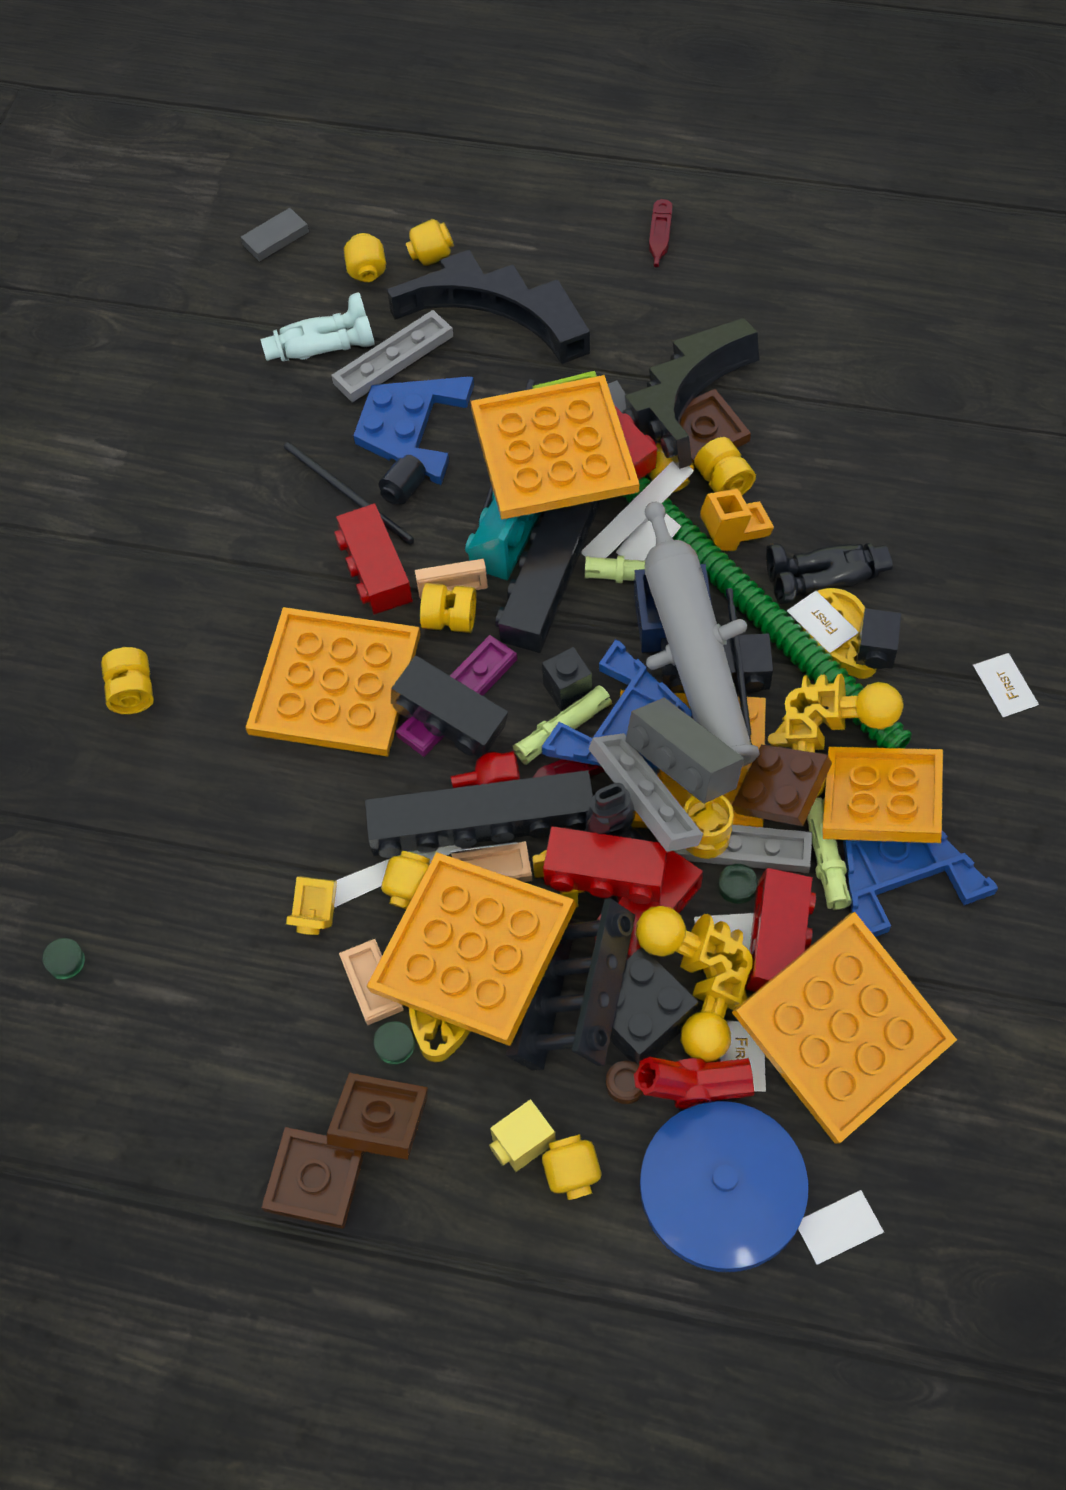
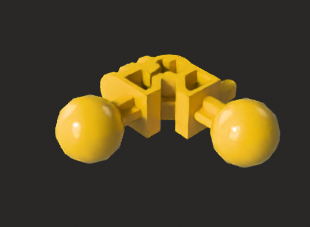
(876, 706)
(724, 964)

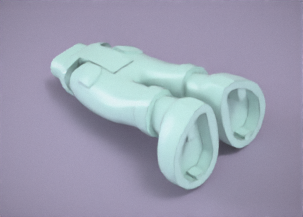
(321, 334)

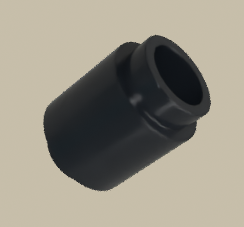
(402, 479)

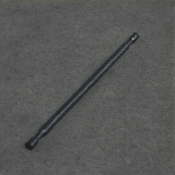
(738, 663)

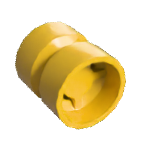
(723, 466)
(436, 611)
(127, 680)
(715, 823)

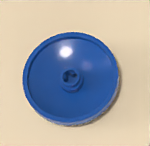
(723, 1186)

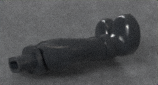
(837, 568)
(612, 813)

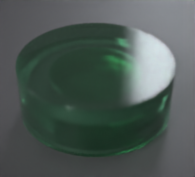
(737, 883)
(63, 958)
(394, 1042)

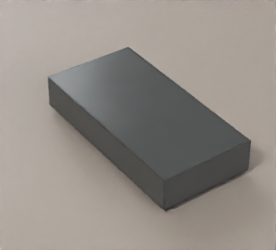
(274, 234)

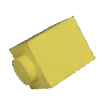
(521, 1136)

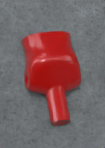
(490, 768)

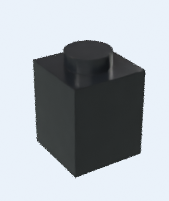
(878, 638)
(566, 678)

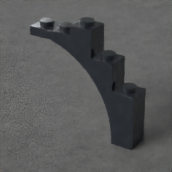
(462, 284)
(674, 384)

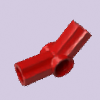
(694, 1080)

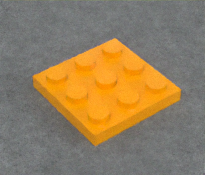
(884, 795)

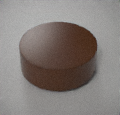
(621, 1082)

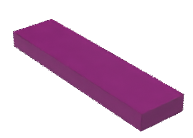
(478, 673)

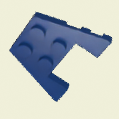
(398, 415)
(641, 690)
(886, 865)

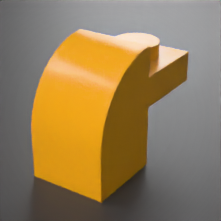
(732, 520)

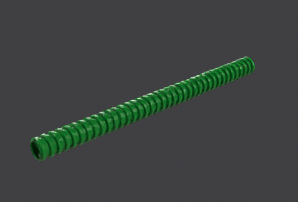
(770, 619)

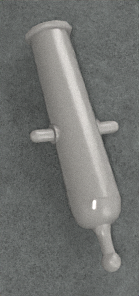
(694, 637)

